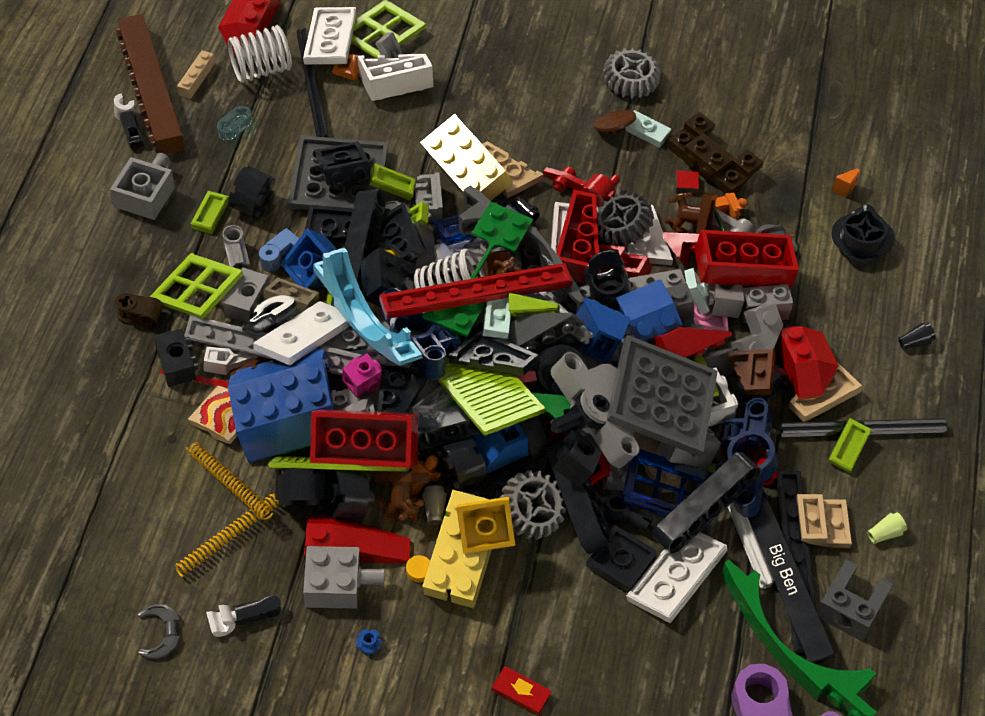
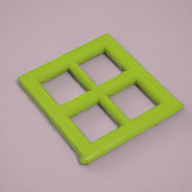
(400, 14)
(217, 294)

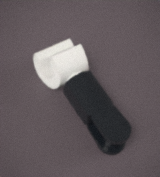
(126, 114)
(224, 621)

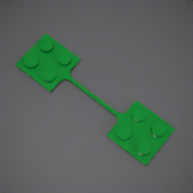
(499, 228)

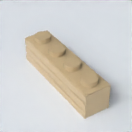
(196, 74)

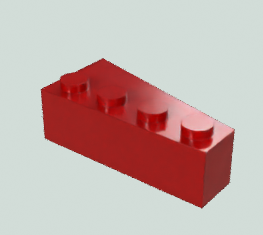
(579, 234)

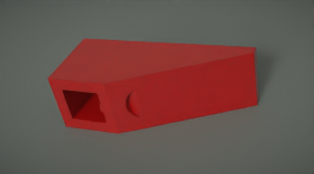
(690, 341)

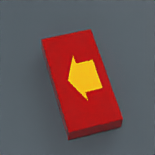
(521, 690)

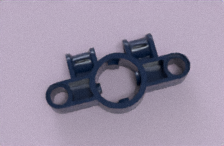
(430, 343)
(746, 433)

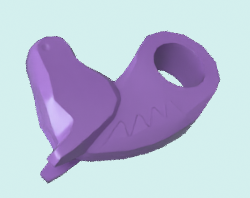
(774, 681)

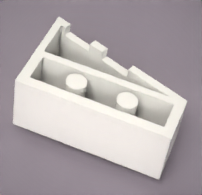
(395, 76)

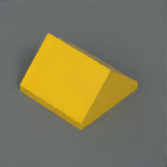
(485, 525)

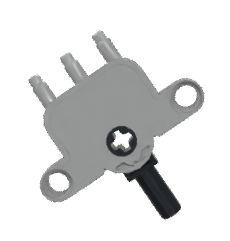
(590, 400)

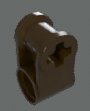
(141, 310)

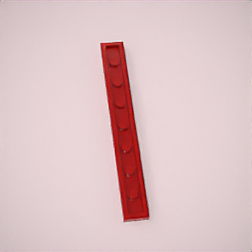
(475, 290)

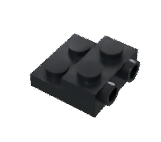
(343, 163)

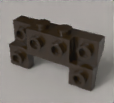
(710, 159)

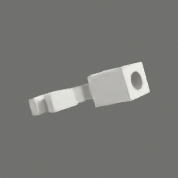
(223, 360)

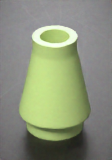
(888, 528)

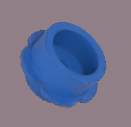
(364, 646)

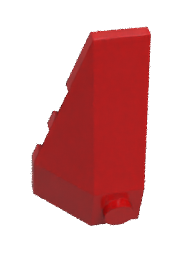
(373, 543)

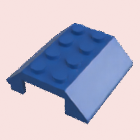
(276, 404)

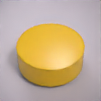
(417, 568)

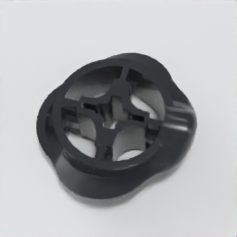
(863, 235)

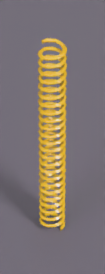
(225, 483)
(224, 538)

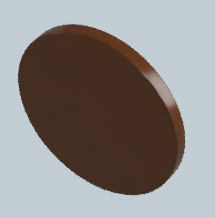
(615, 121)

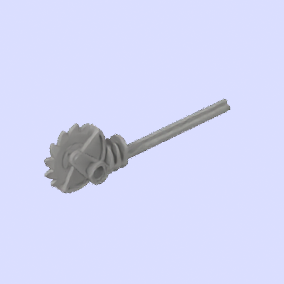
(479, 247)

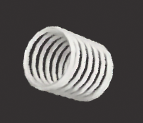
(269, 45)
(462, 265)

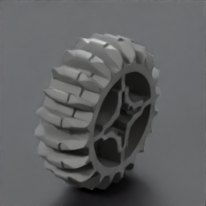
(631, 79)
(549, 510)

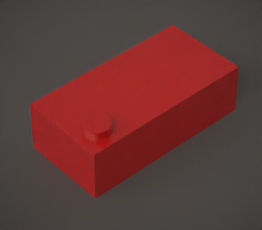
(745, 258)
(364, 438)

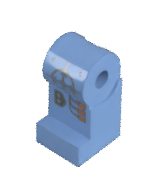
(276, 249)

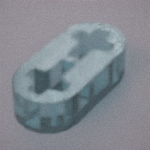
(232, 121)

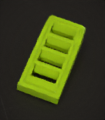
(522, 305)

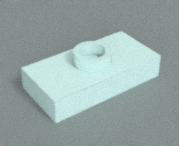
(649, 130)
(698, 291)
(497, 318)

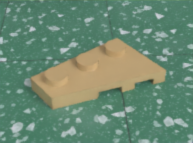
(517, 171)
(839, 390)

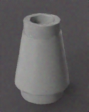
(434, 504)

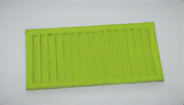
(490, 396)
(304, 463)

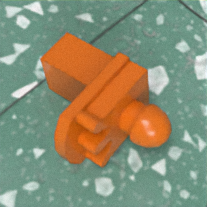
(730, 205)
(425, 466)

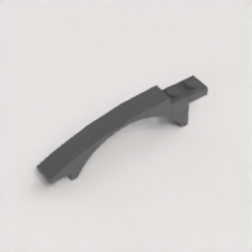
(477, 203)

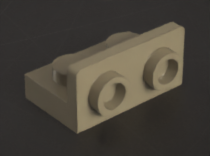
(303, 296)

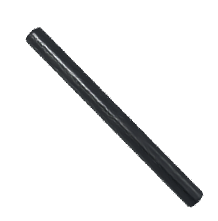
(312, 88)
(835, 428)

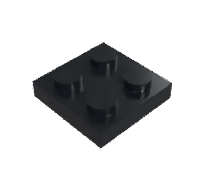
(622, 560)

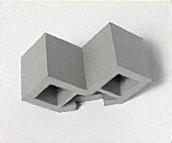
(764, 326)

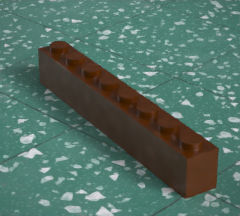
(149, 85)

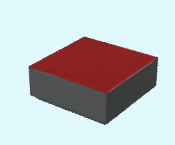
(687, 182)

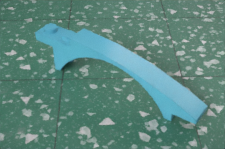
(340, 281)

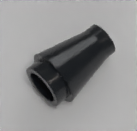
(918, 336)

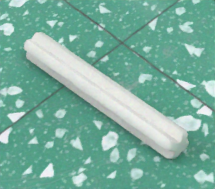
(751, 547)

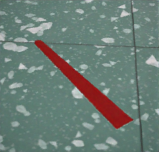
(209, 381)

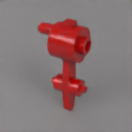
(598, 184)

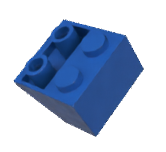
(607, 329)
(502, 447)

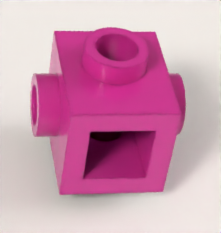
(362, 375)

